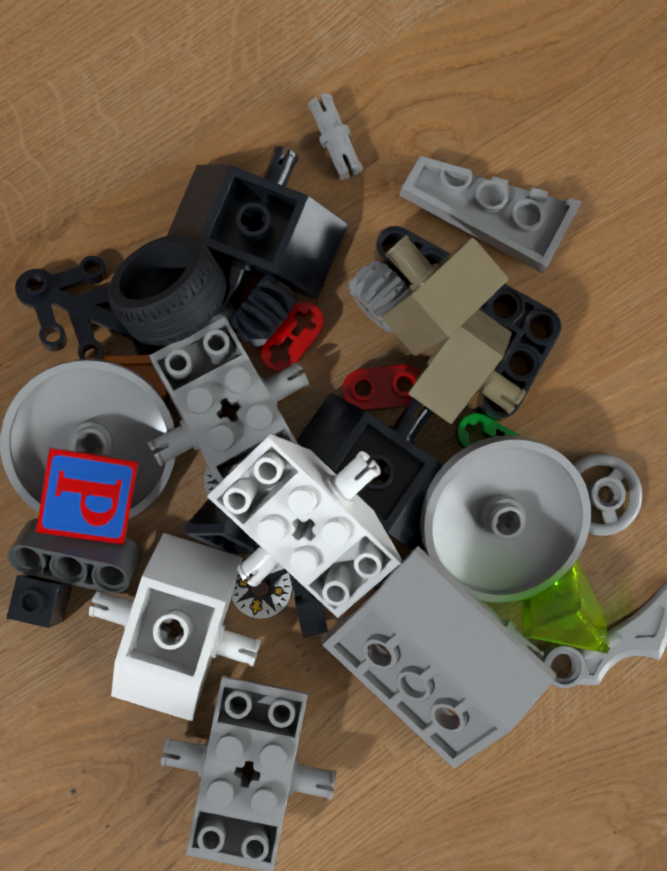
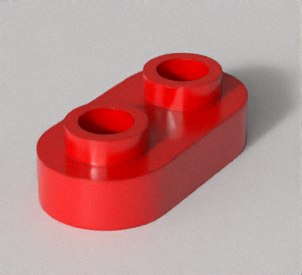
(383, 387)

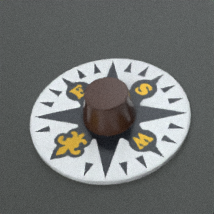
(262, 600)

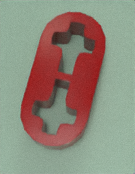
(300, 344)

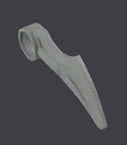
(637, 636)

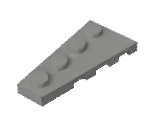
(504, 216)

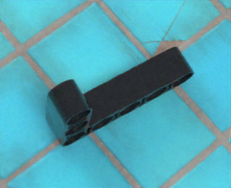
(522, 309)

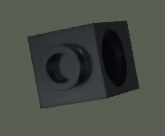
(38, 601)

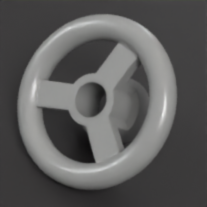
(616, 493)

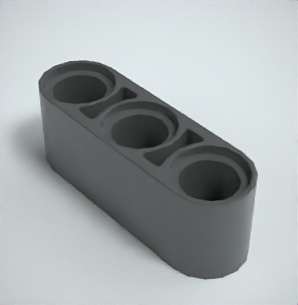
(75, 560)

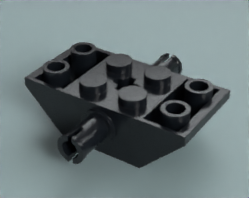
(296, 235)
(344, 430)

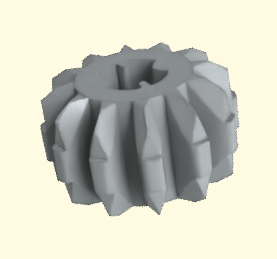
(376, 291)

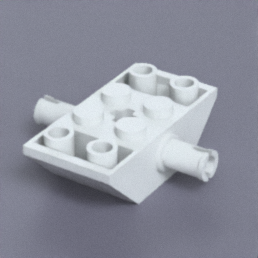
(334, 553)
(181, 584)

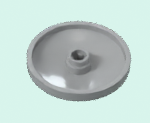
(91, 410)
(506, 517)

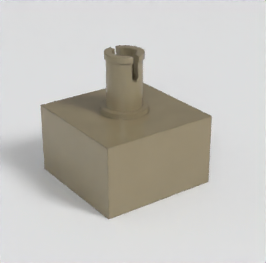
(440, 293)
(465, 367)

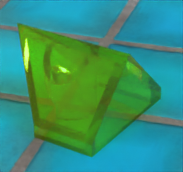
(567, 614)

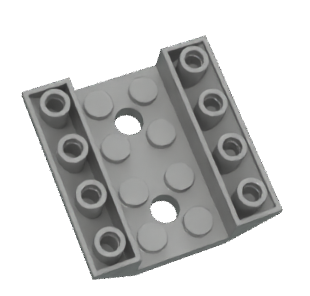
(440, 657)

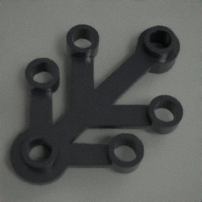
(81, 307)

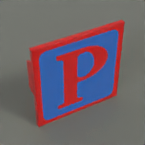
(86, 496)

